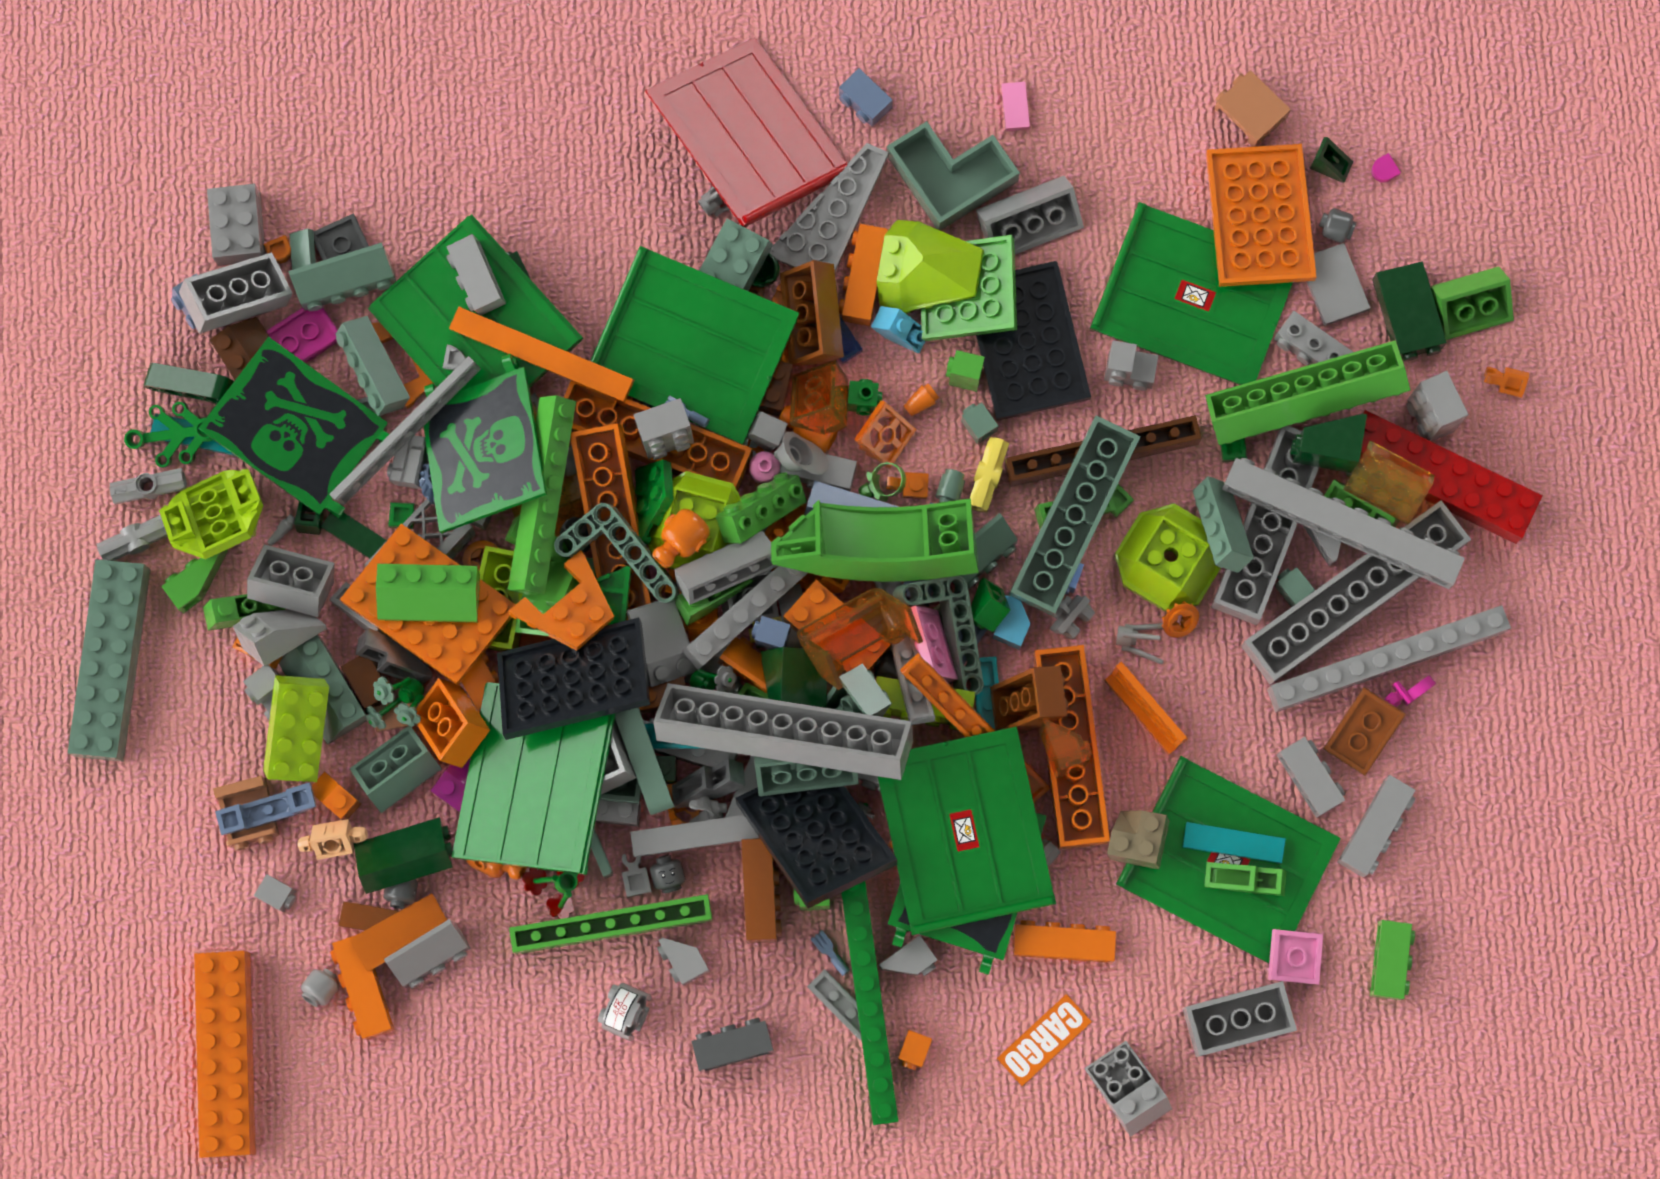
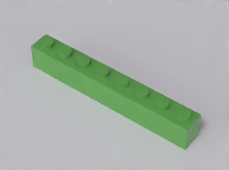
(540, 515)
(610, 924)

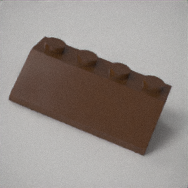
(239, 344)

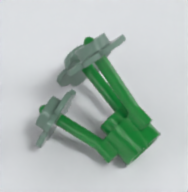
(410, 692)

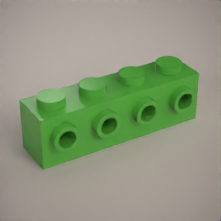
(761, 508)

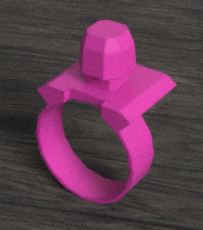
(1410, 695)

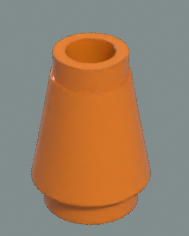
(921, 400)

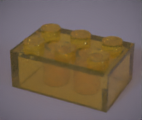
(1389, 482)

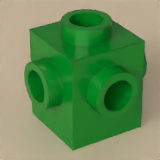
(863, 396)

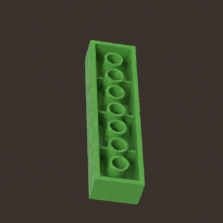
(1307, 392)

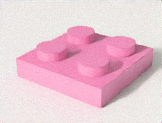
(1295, 956)

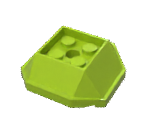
(707, 499)
(213, 514)
(1148, 572)

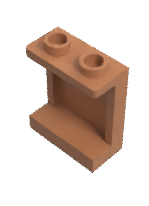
(1252, 107)
(242, 793)

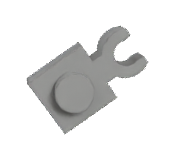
(635, 880)

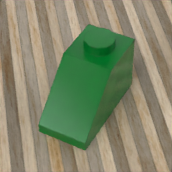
(989, 605)

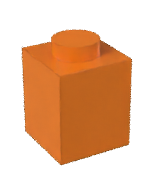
(914, 1050)

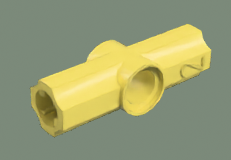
(988, 474)

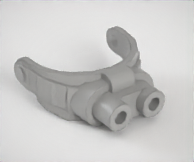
(711, 808)

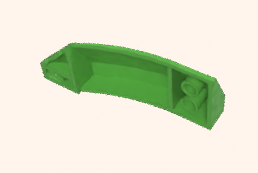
(881, 542)

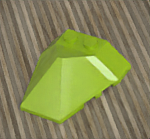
(925, 267)

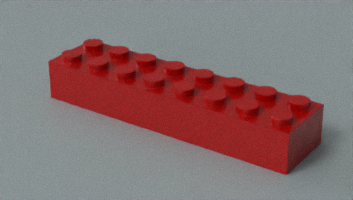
(1460, 483)

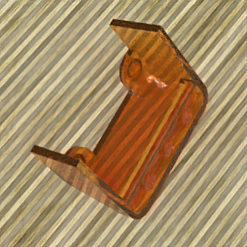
(854, 628)

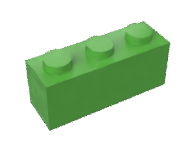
(1392, 960)

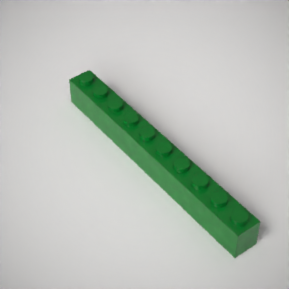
(869, 1005)

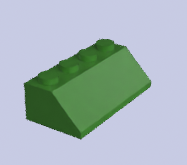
(427, 592)

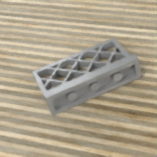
(451, 545)

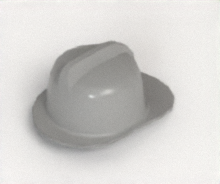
(800, 454)

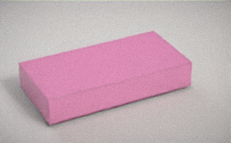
(1015, 106)

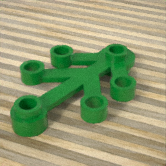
(176, 434)

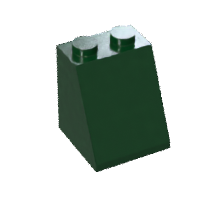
(1331, 444)
(793, 677)

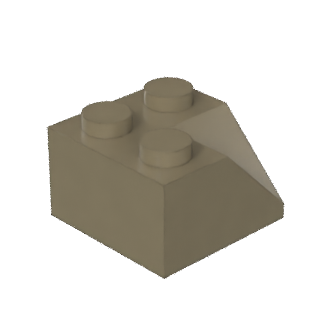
(1139, 838)

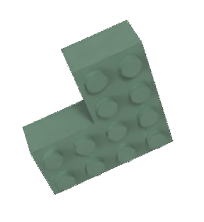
(947, 185)

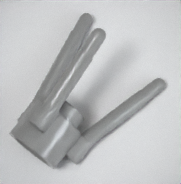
(711, 203)
(1128, 636)

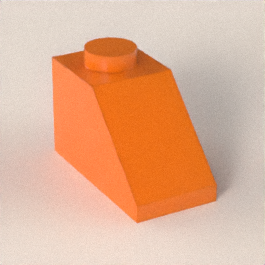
(335, 796)

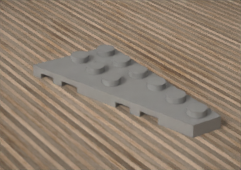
(831, 219)

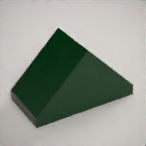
(1331, 161)

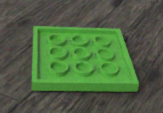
(994, 304)

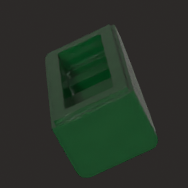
(308, 523)

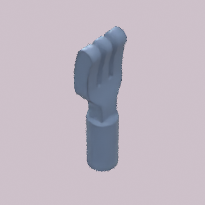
(693, 416)
(825, 946)

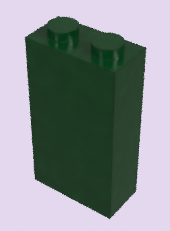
(1409, 310)
(403, 855)

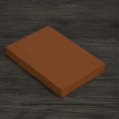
(1364, 731)

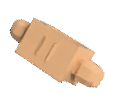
(332, 839)

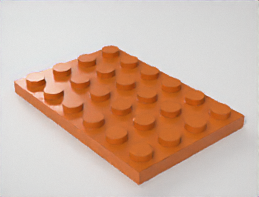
(1260, 215)
(445, 646)

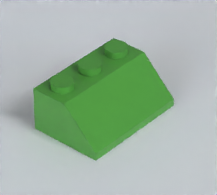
(1474, 302)

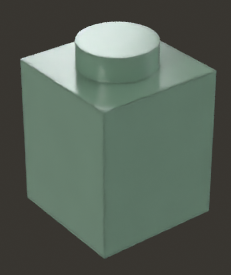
(979, 422)
(1293, 586)

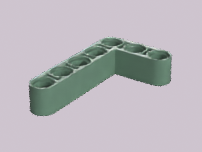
(624, 547)
(951, 624)
(644, 761)

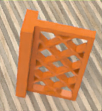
(1145, 709)

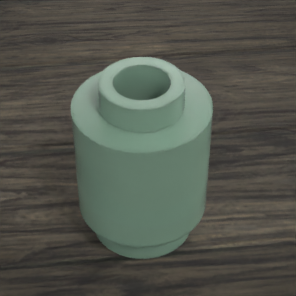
(950, 486)

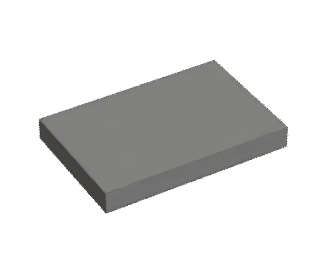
(1337, 286)

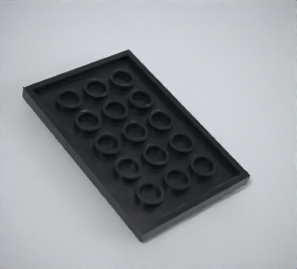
(1040, 360)
(558, 686)
(818, 839)

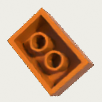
(451, 723)

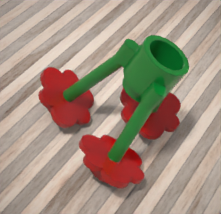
(565, 882)

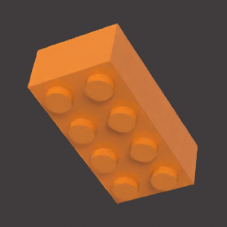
(819, 601)

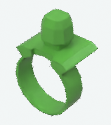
(873, 488)

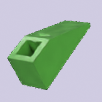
(193, 582)
(697, 610)
(229, 611)

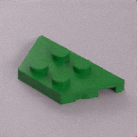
(653, 495)
(616, 591)

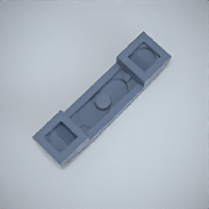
(266, 810)

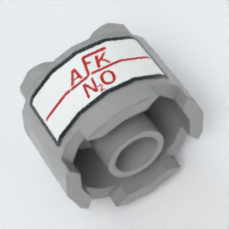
(624, 1011)

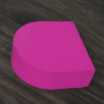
(1385, 169)

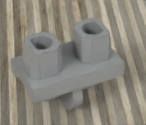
(1068, 612)

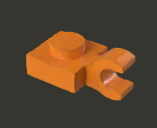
(1510, 382)
(915, 486)

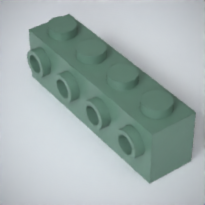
(372, 365)
(1222, 525)

